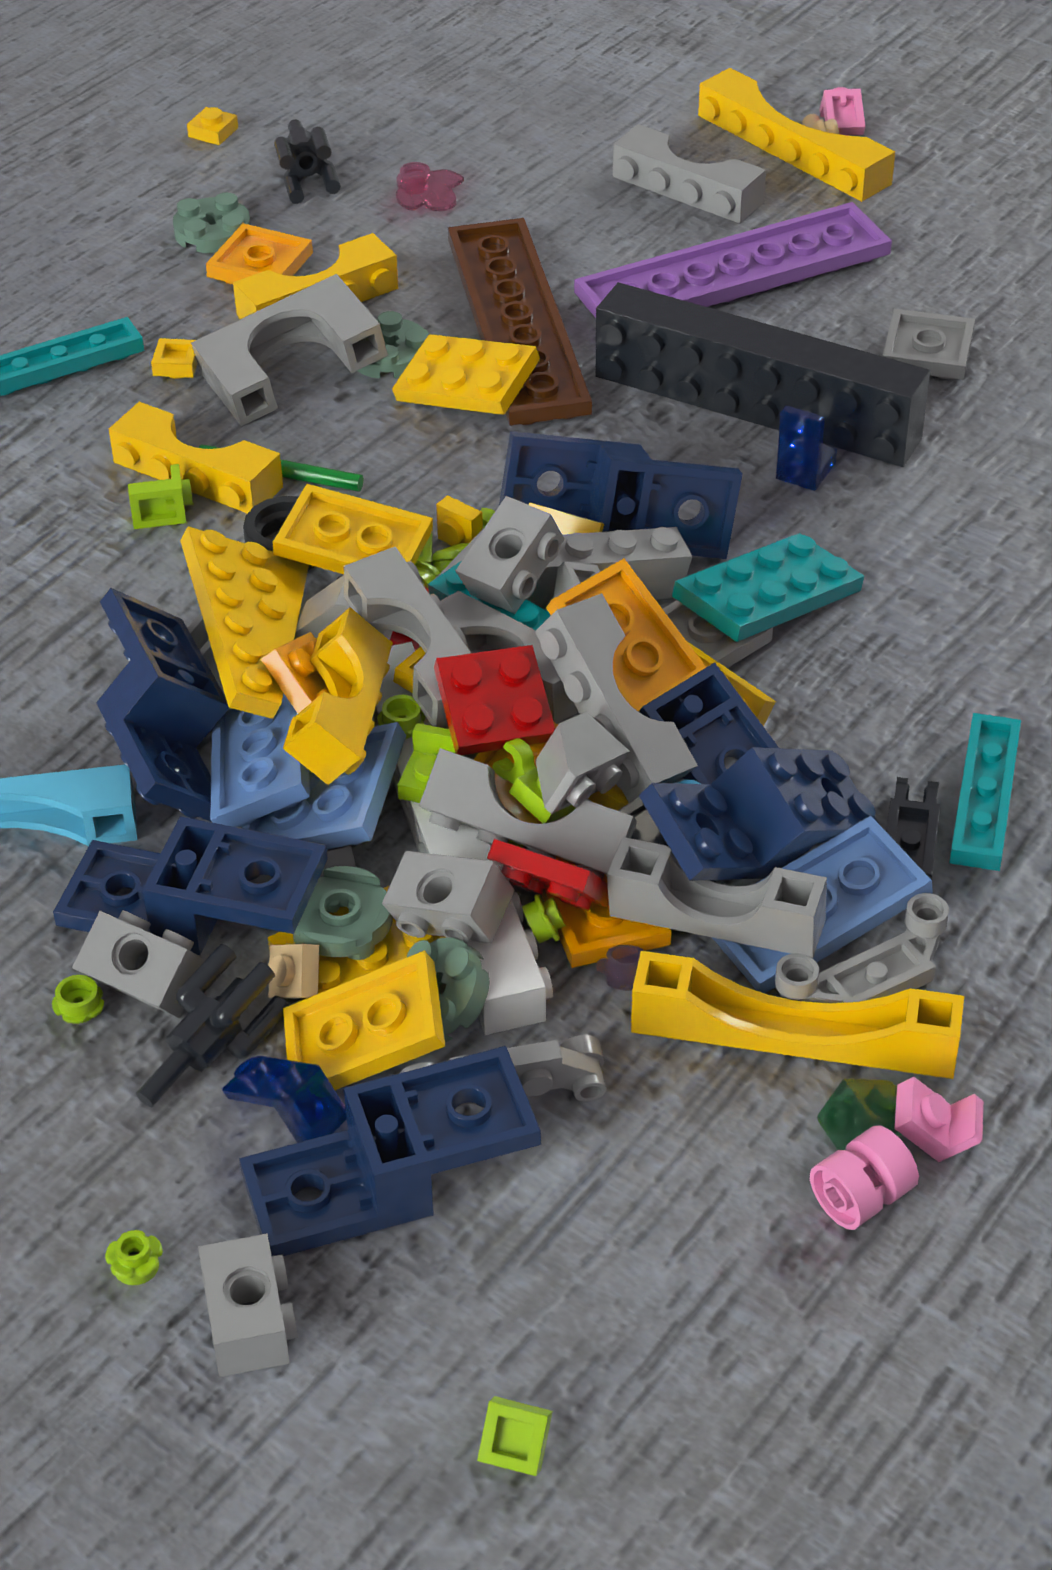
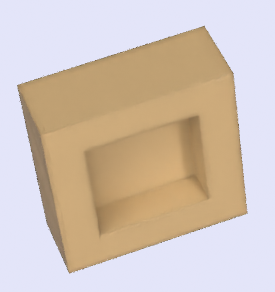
(295, 970)

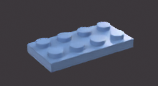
(252, 769)
(866, 886)

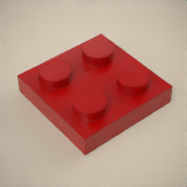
(494, 699)
(535, 872)

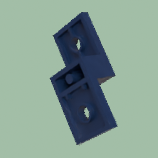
(624, 487)
(161, 705)
(711, 721)
(757, 812)
(196, 881)
(393, 1143)

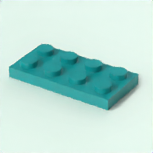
(767, 586)

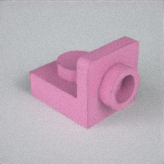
(846, 108)
(934, 1123)

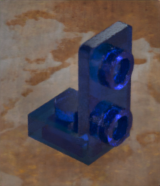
(801, 454)
(296, 1092)

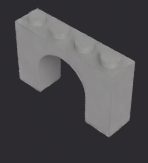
(318, 314)

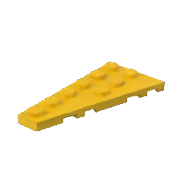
(248, 611)

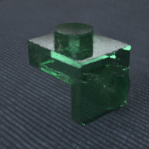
(856, 1108)

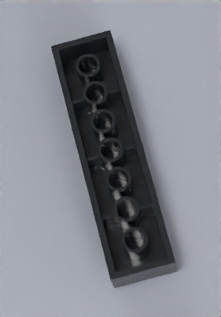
(758, 369)

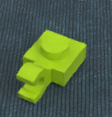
(525, 781)

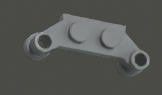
(877, 972)
(548, 1066)

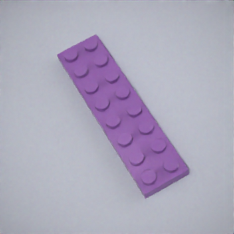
(749, 260)

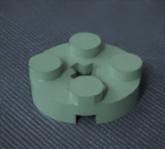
(208, 221)
(401, 342)
(349, 934)
(465, 980)

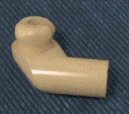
(814, 121)

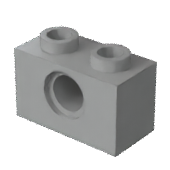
(510, 554)
(448, 897)
(112, 954)
(253, 1334)

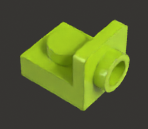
(160, 501)
(426, 745)

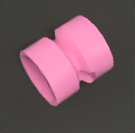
(864, 1177)

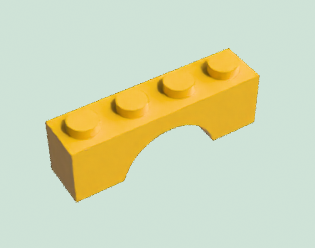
(362, 264)
(229, 475)
(334, 727)

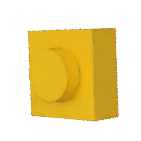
(212, 125)
(174, 359)
(457, 521)

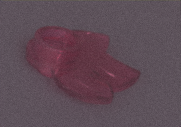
(424, 187)

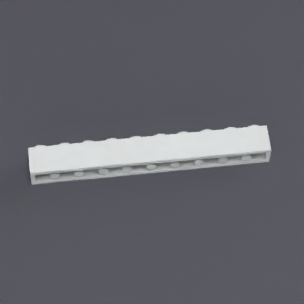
(516, 983)

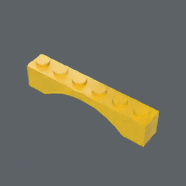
(845, 162)
(896, 1032)

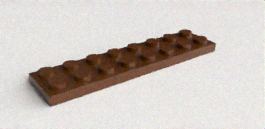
(517, 307)

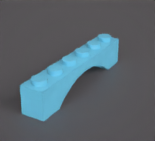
(73, 804)

